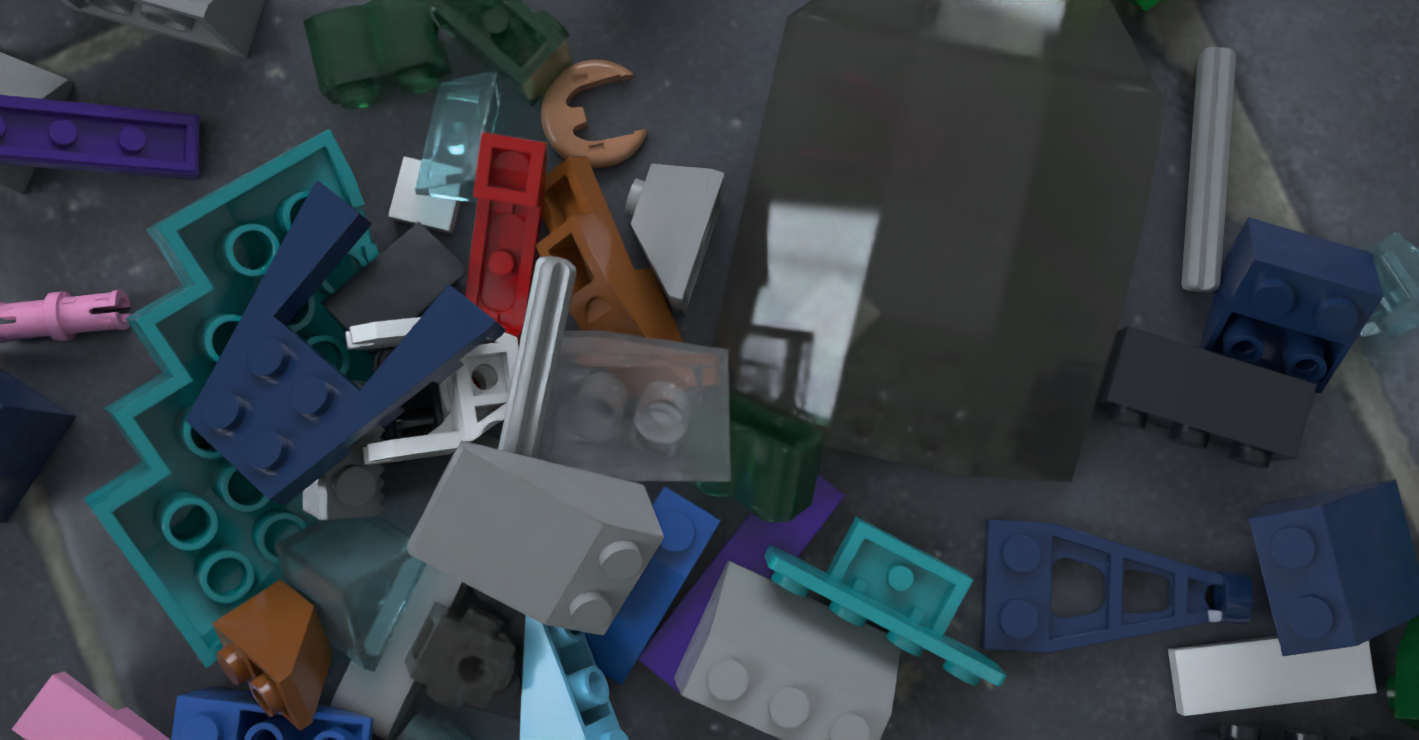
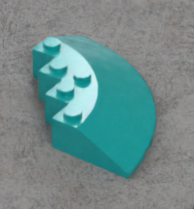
(185, 511)

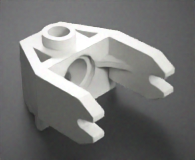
(464, 406)

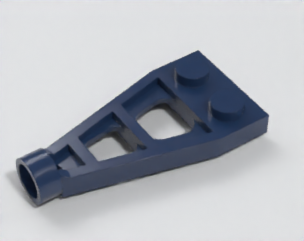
(1019, 582)

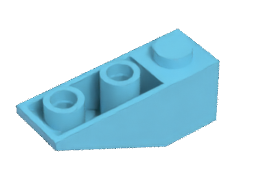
(563, 688)

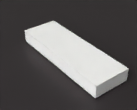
(1257, 675)

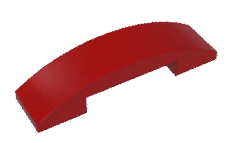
(506, 227)

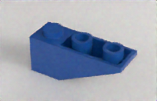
(236, 715)

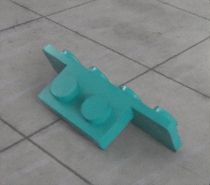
(894, 587)

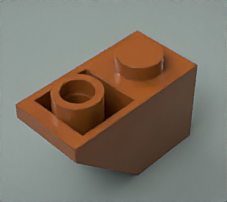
(278, 650)

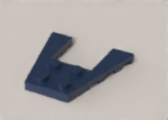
(281, 404)

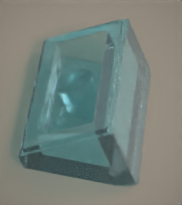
(452, 145)

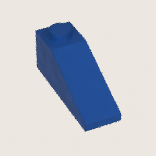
(685, 534)

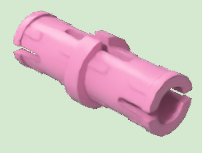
(63, 316)

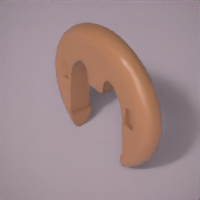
(562, 121)

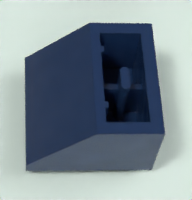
(1291, 302)

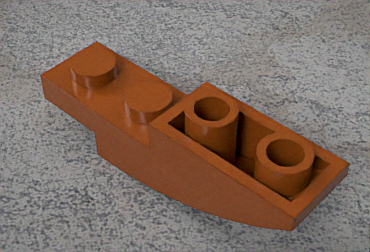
(606, 286)

